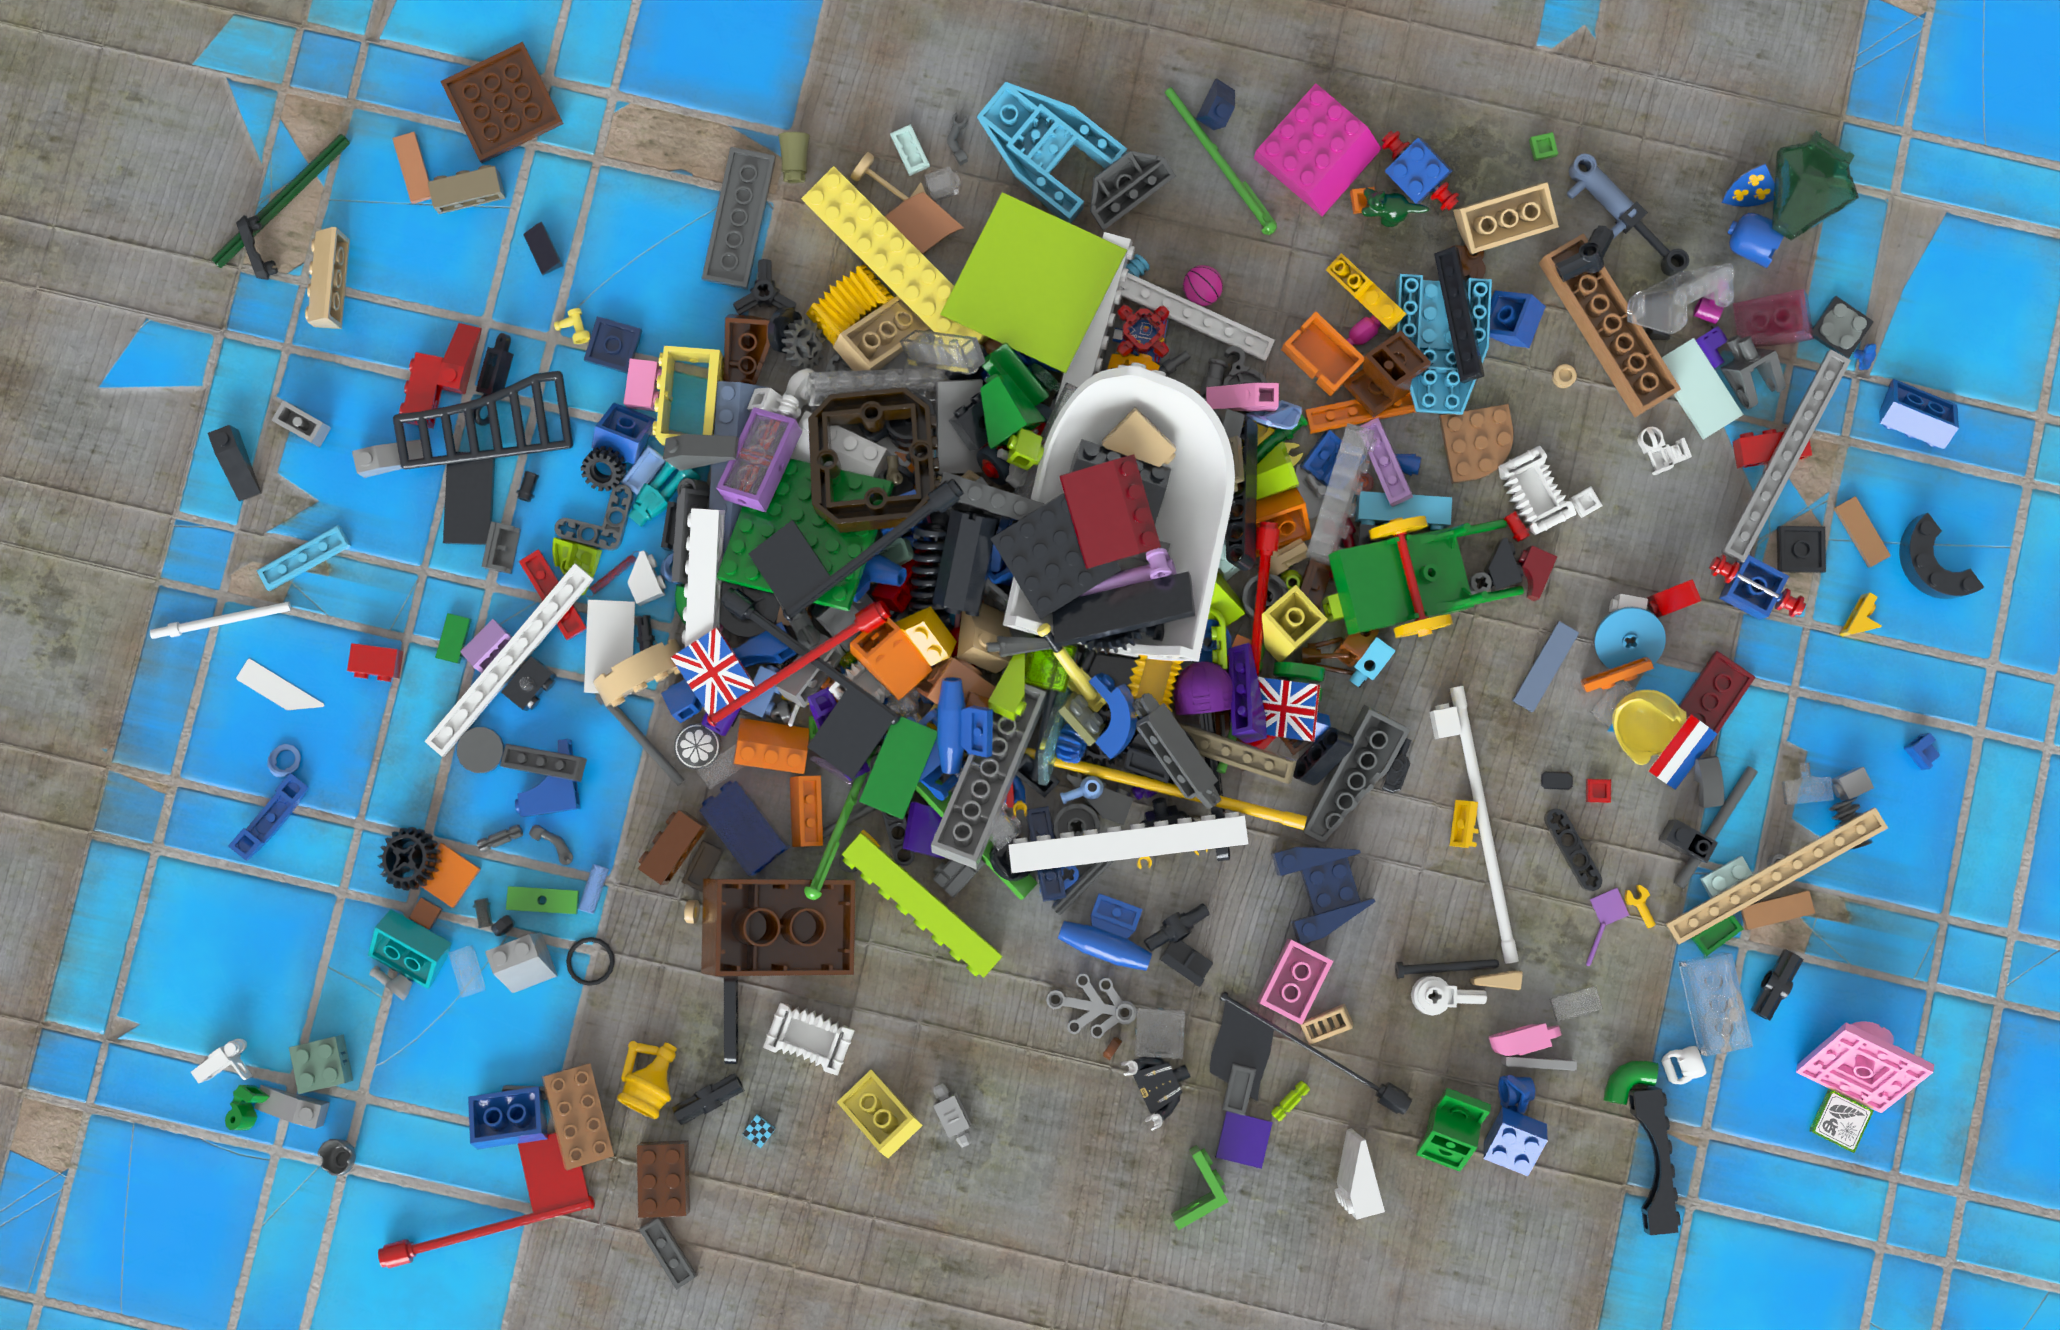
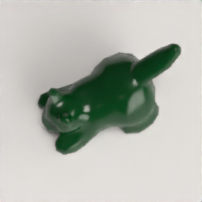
(1390, 207)

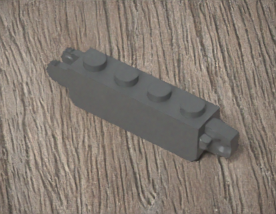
(1175, 751)

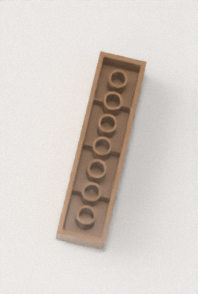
(1618, 344)

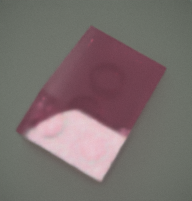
(1775, 319)

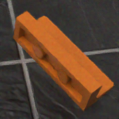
(806, 811)

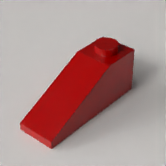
(459, 359)
(898, 597)
(1673, 599)

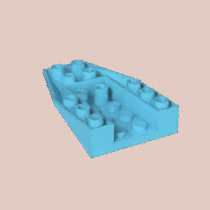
(1427, 326)

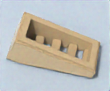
(1505, 980)
(1348, 1024)

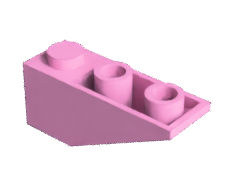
(1244, 397)

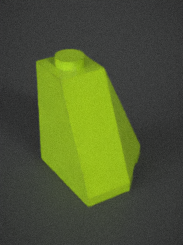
(1275, 473)
(1225, 601)

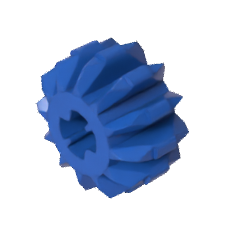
(1070, 745)

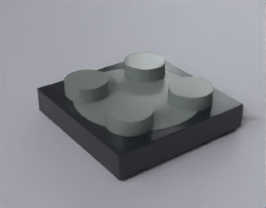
(1841, 327)

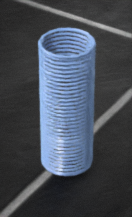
(590, 888)

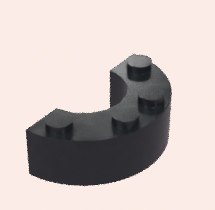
(1922, 568)

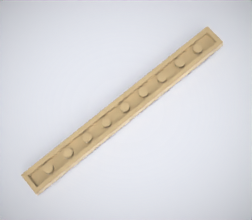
(1776, 875)

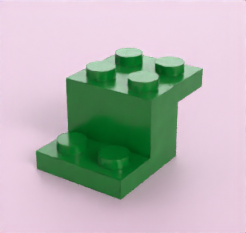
(1453, 1129)

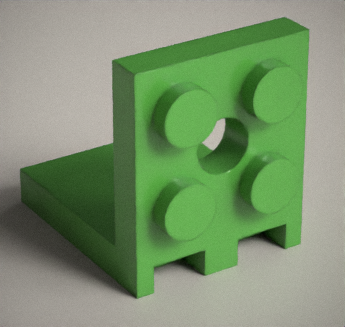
(1207, 1202)

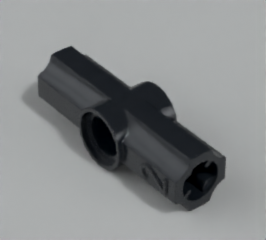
(1777, 984)
(708, 1099)

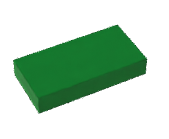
(453, 638)
(1717, 935)

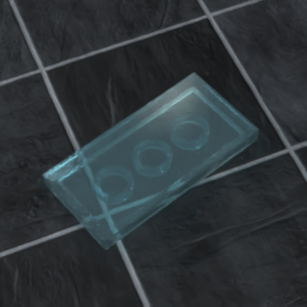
(1047, 753)

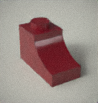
(1537, 568)

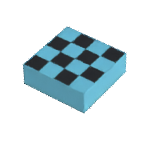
(759, 1131)

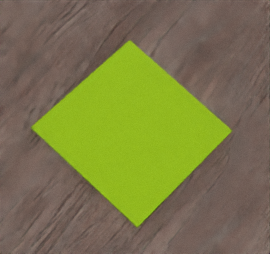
(1033, 282)

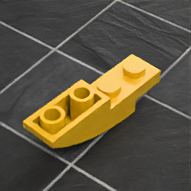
(1365, 291)

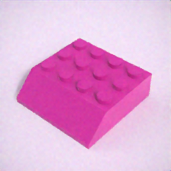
(1318, 150)

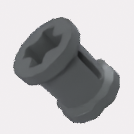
(1485, 582)

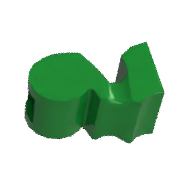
(242, 1114)

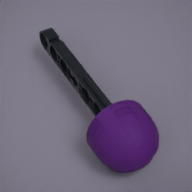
(1201, 691)

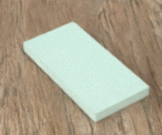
(1702, 390)

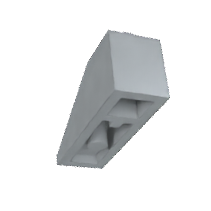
(383, 458)
(294, 1107)

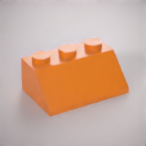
(1289, 512)
(771, 746)

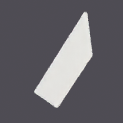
(275, 687)

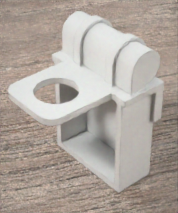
(221, 1059)

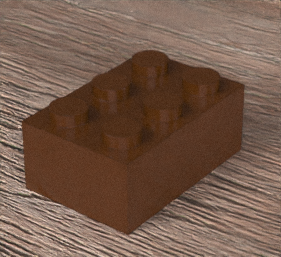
(671, 847)
(663, 1179)

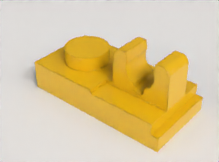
(1463, 824)

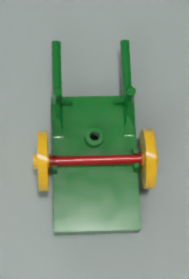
(1390, 580)

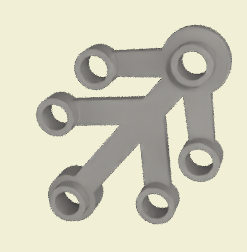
(1095, 1006)

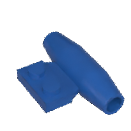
(880, 570)
(961, 727)
(1109, 934)

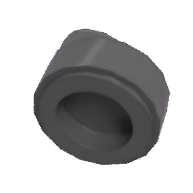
(784, 710)

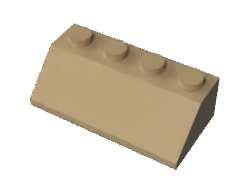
(1506, 217)
(328, 279)

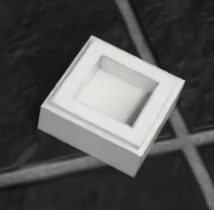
(1586, 502)

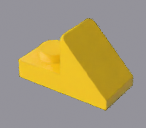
(1858, 619)

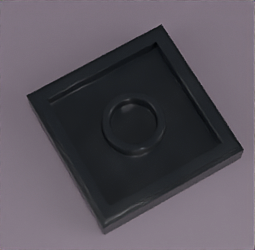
(1801, 549)

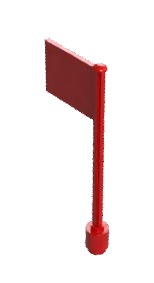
(551, 1193)

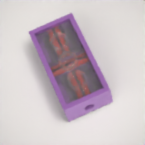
(760, 459)

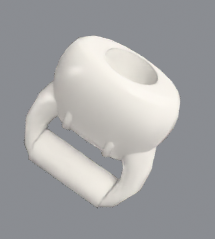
(1690, 1064)

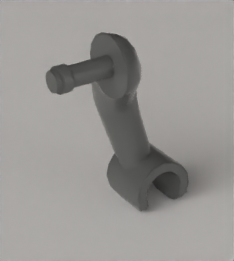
(564, 853)

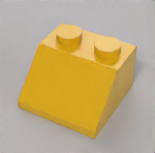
(928, 635)

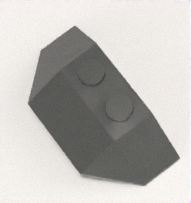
(1126, 185)

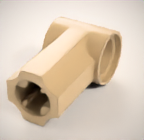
(1287, 557)

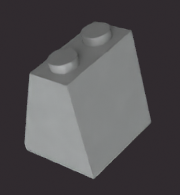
(522, 962)

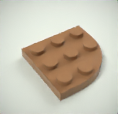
(1476, 441)

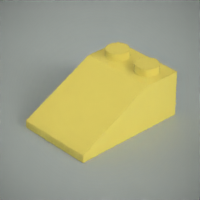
(879, 1114)

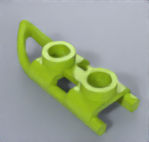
(1219, 634)

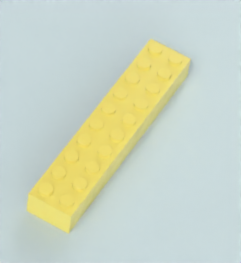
(885, 251)

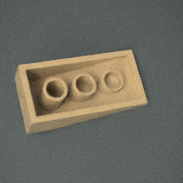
(877, 337)

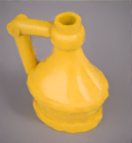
(647, 1088)

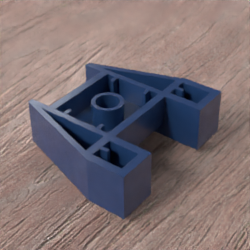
(1328, 887)

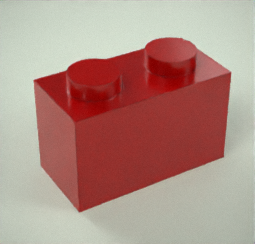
(375, 661)

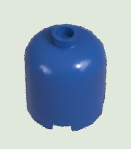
(1754, 238)

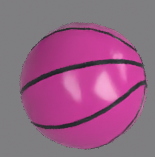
(1202, 285)

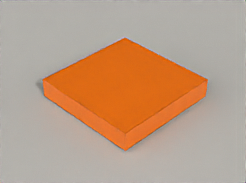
(453, 876)

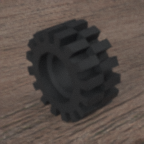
(599, 479)

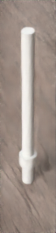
(176, 629)

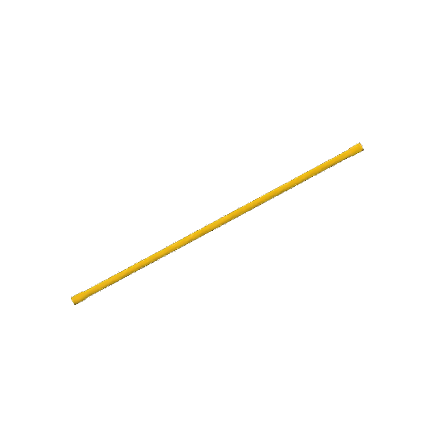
(1286, 818)

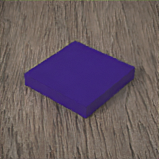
(921, 829)
(1243, 1139)

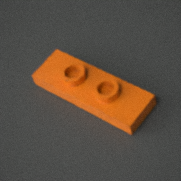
(1608, 678)

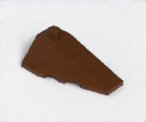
(745, 347)

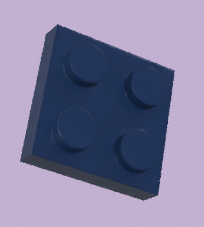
(612, 344)

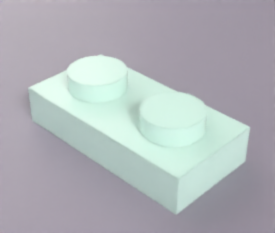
(1725, 876)

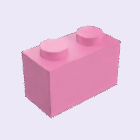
(642, 384)

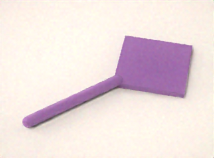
(1608, 908)

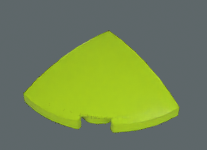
(568, 553)

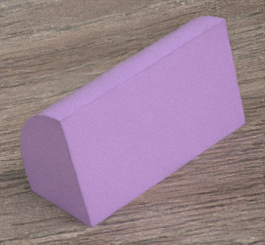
(486, 645)

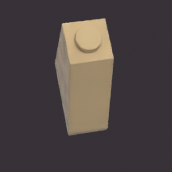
(1140, 437)

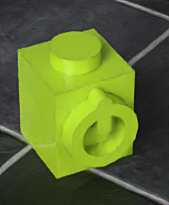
(1025, 449)

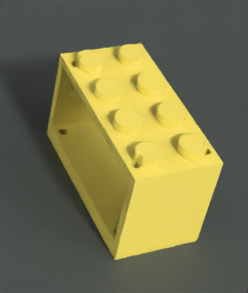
(665, 384)

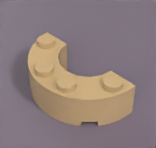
(637, 671)

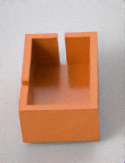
(1323, 353)

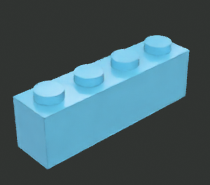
(1375, 508)

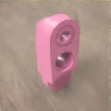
(1524, 1039)

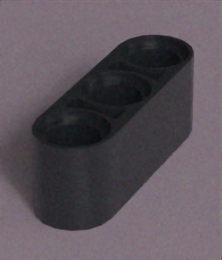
(1323, 756)

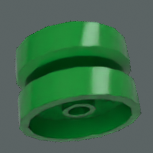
(1300, 673)

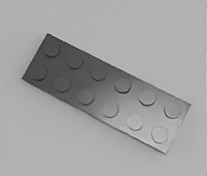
(738, 218)

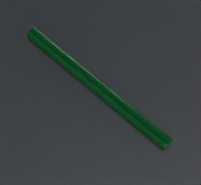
(284, 197)

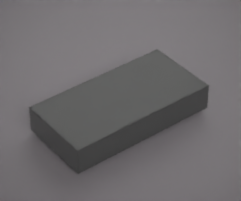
(1238, 1089)

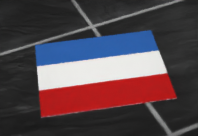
(1682, 751)

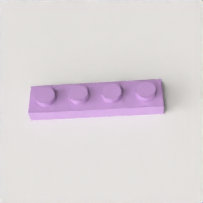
(1387, 466)

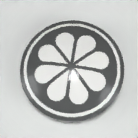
(696, 746)

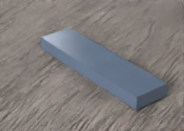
(1545, 666)

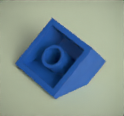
(1514, 318)
(623, 431)

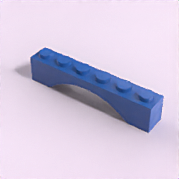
(757, 650)

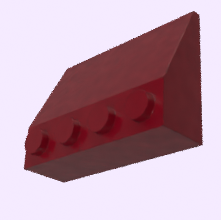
(1110, 511)

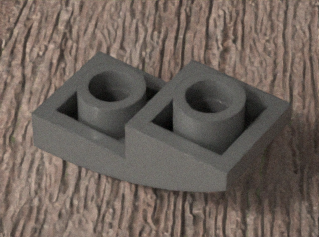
(1711, 785)

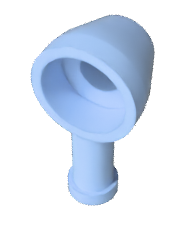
(1083, 790)

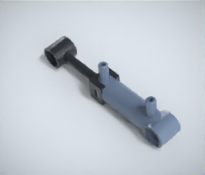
(1622, 209)

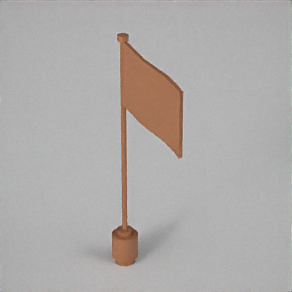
(924, 226)

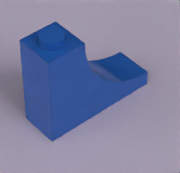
(551, 794)

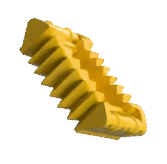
(848, 302)
(1154, 678)

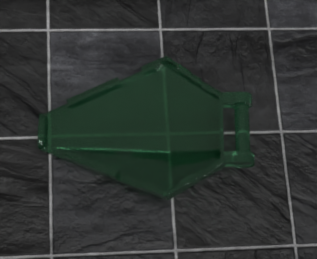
(1810, 185)

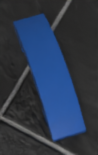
(270, 818)

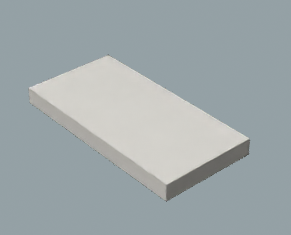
(607, 638)

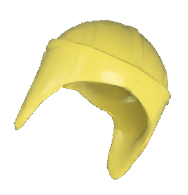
(1646, 723)

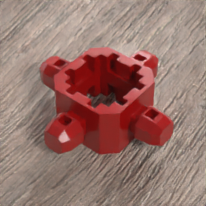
(1160, 315)

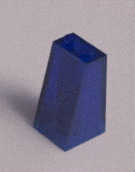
(743, 828)

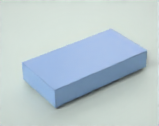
(644, 470)

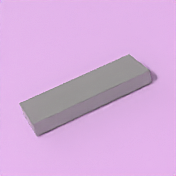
(1539, 1062)

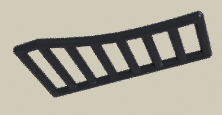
(489, 400)

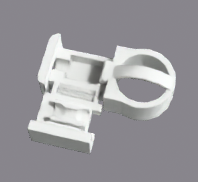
(1661, 456)

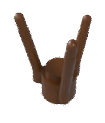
(1312, 656)

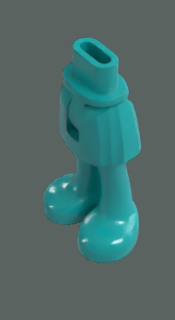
(651, 501)

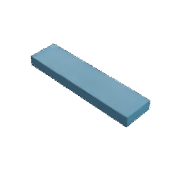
(303, 558)

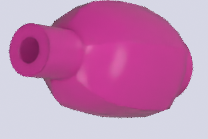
(1363, 330)

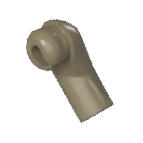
(892, 472)

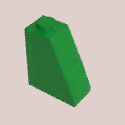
(1006, 410)

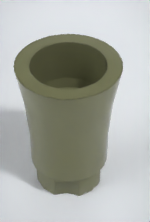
(794, 156)

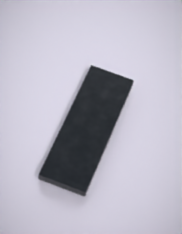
(1124, 609)

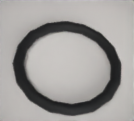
(569, 957)

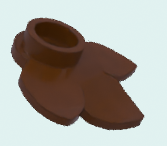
(1471, 264)

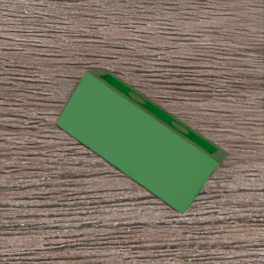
(1005, 362)

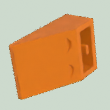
(891, 658)

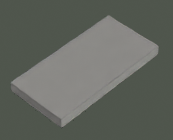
(952, 451)

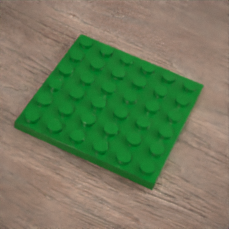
(794, 502)

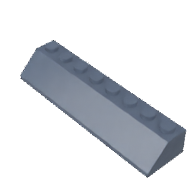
(730, 420)

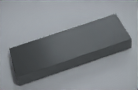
(668, 1252)

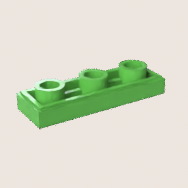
(529, 900)

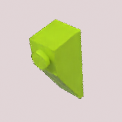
(1009, 694)

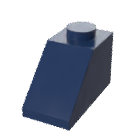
(1217, 106)

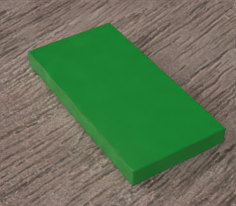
(899, 767)

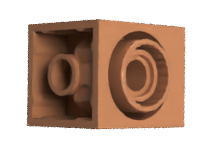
(954, 667)

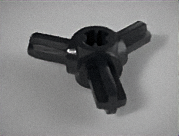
(764, 282)

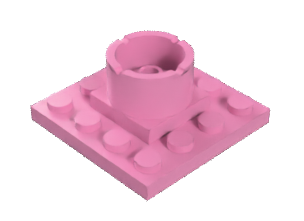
(1865, 1065)

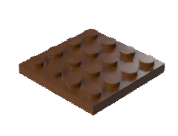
(502, 102)

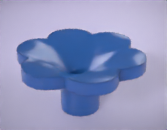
(1866, 356)

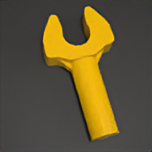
(1640, 903)

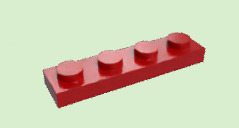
(544, 582)

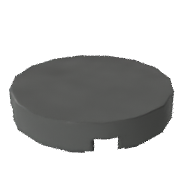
(480, 750)

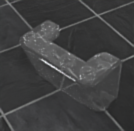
(1665, 303)

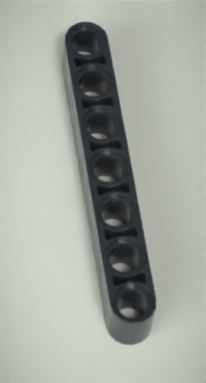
(1246, 502)

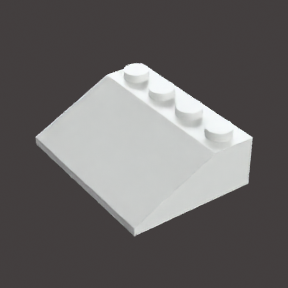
(853, 451)
(1357, 1180)

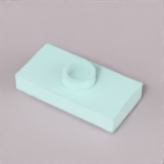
(910, 150)

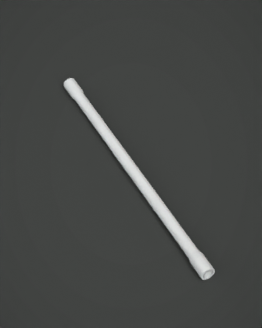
(1507, 942)

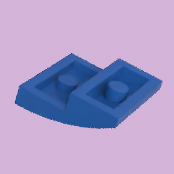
(1322, 457)

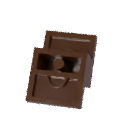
(1387, 373)

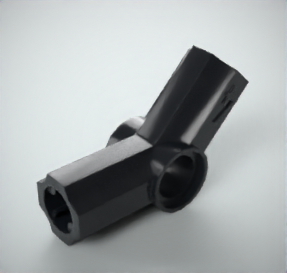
(1589, 256)

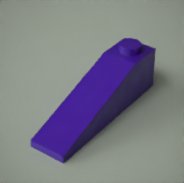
(1247, 705)

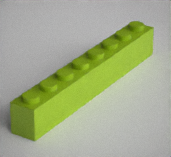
(921, 904)

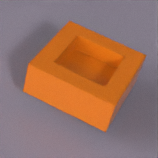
(1358, 199)

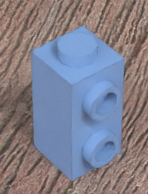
(763, 703)

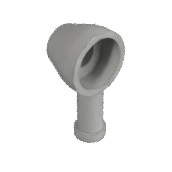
(399, 985)

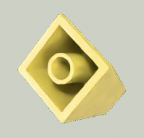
(1290, 623)

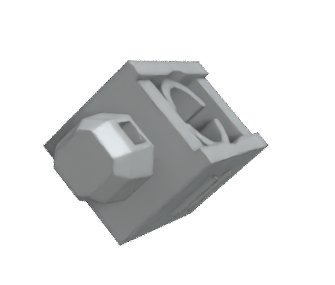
(952, 1115)

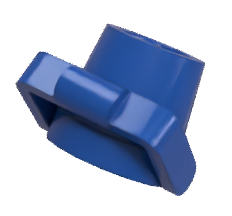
(1516, 1091)

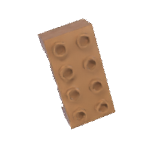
(577, 1116)

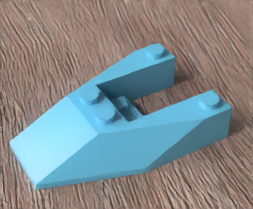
(1035, 136)

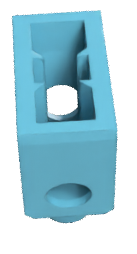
(1380, 654)

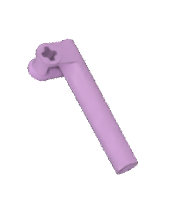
(1159, 566)

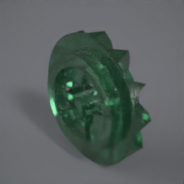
(1045, 378)

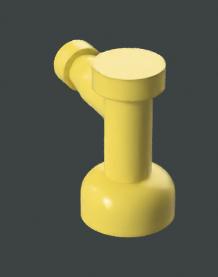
(580, 336)

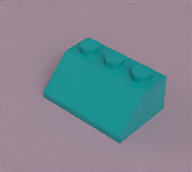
(409, 948)

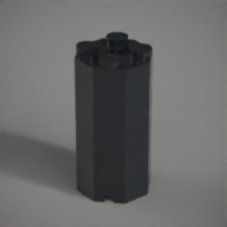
(965, 562)

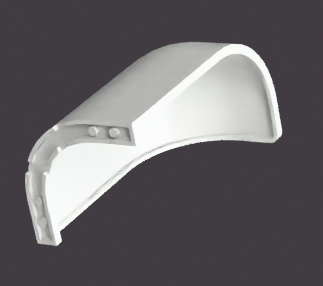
(1195, 500)

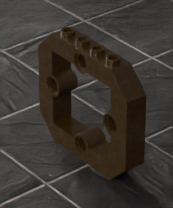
(853, 409)

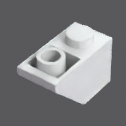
(644, 581)

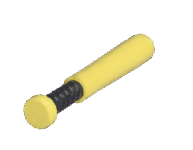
(1068, 664)

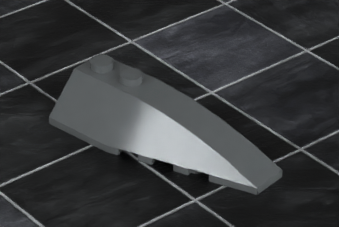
(1374, 750)

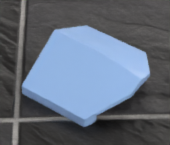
(1285, 417)

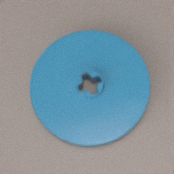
(1625, 623)

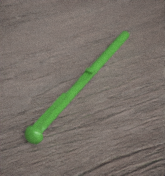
(1243, 189)
(813, 892)

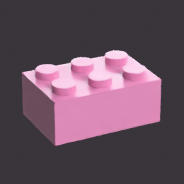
(1295, 981)

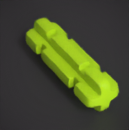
(1290, 1100)

